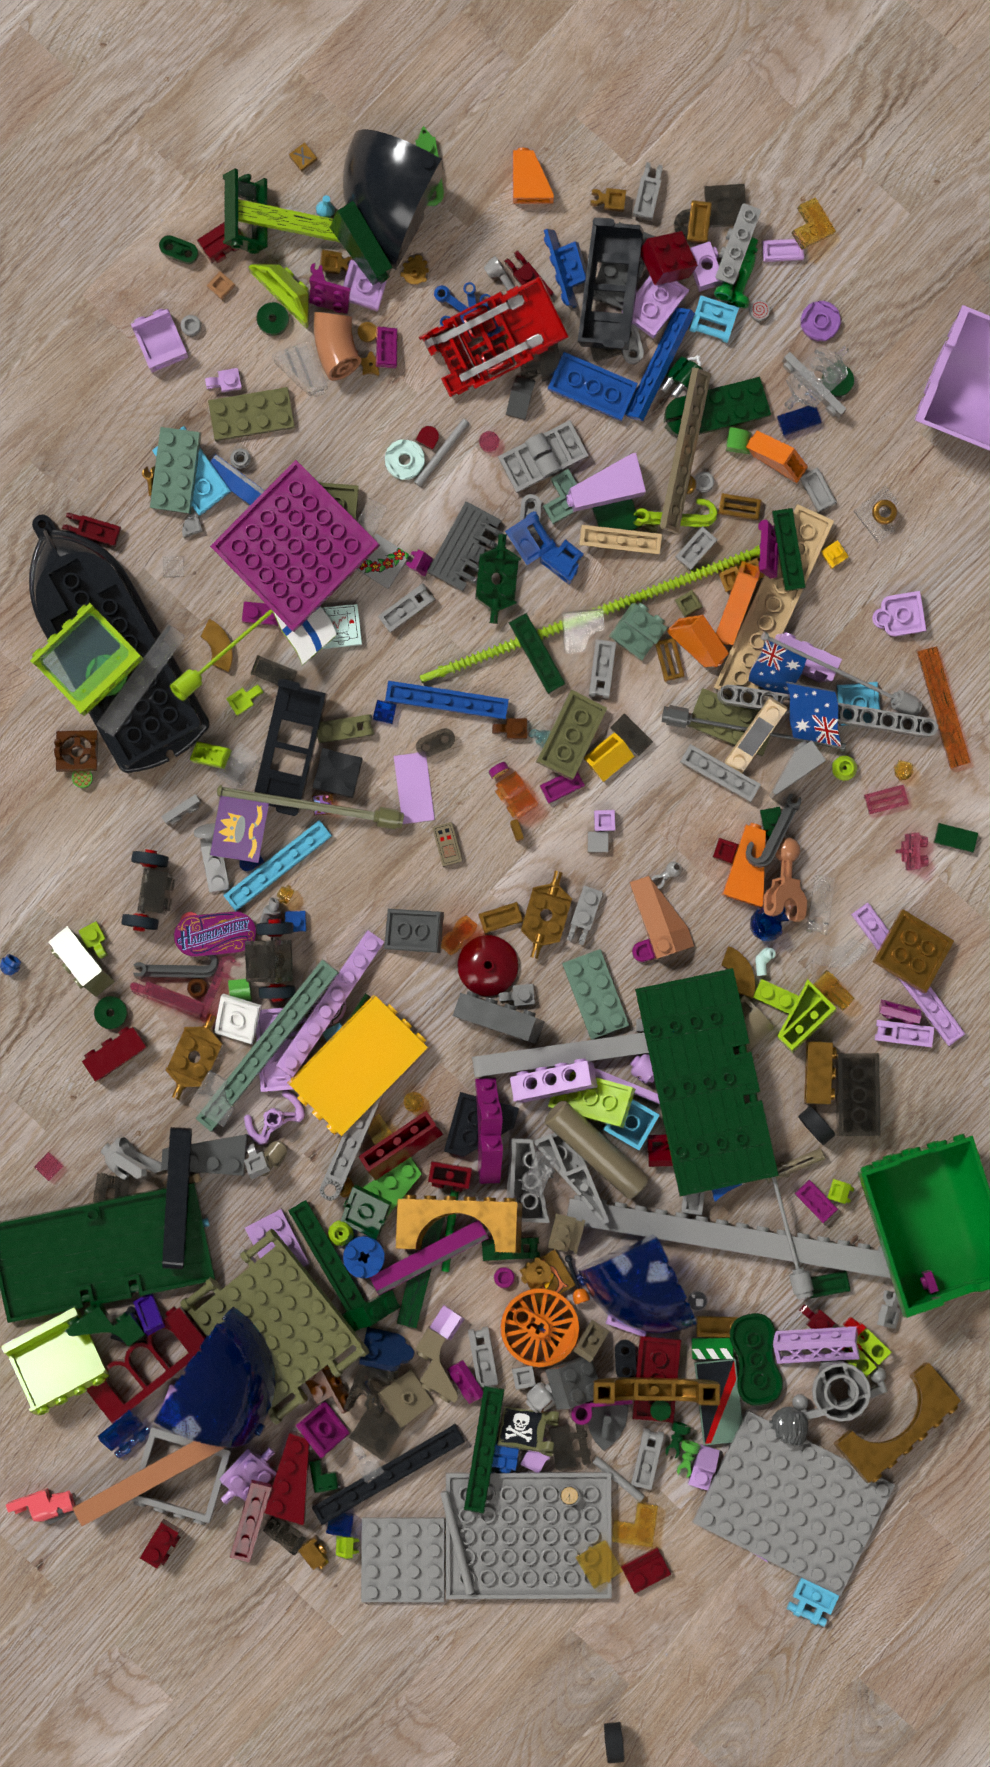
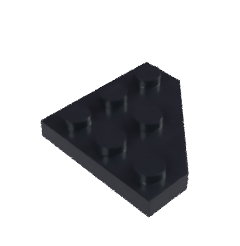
(464, 1126)

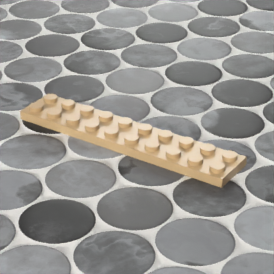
(772, 605)

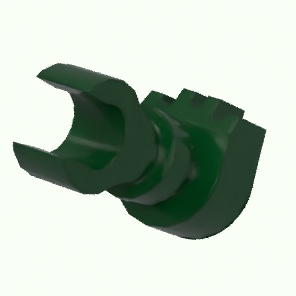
(679, 1429)

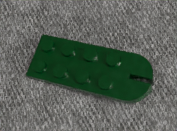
(724, 407)

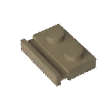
(566, 1233)

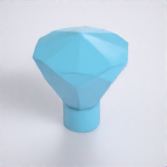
(325, 207)

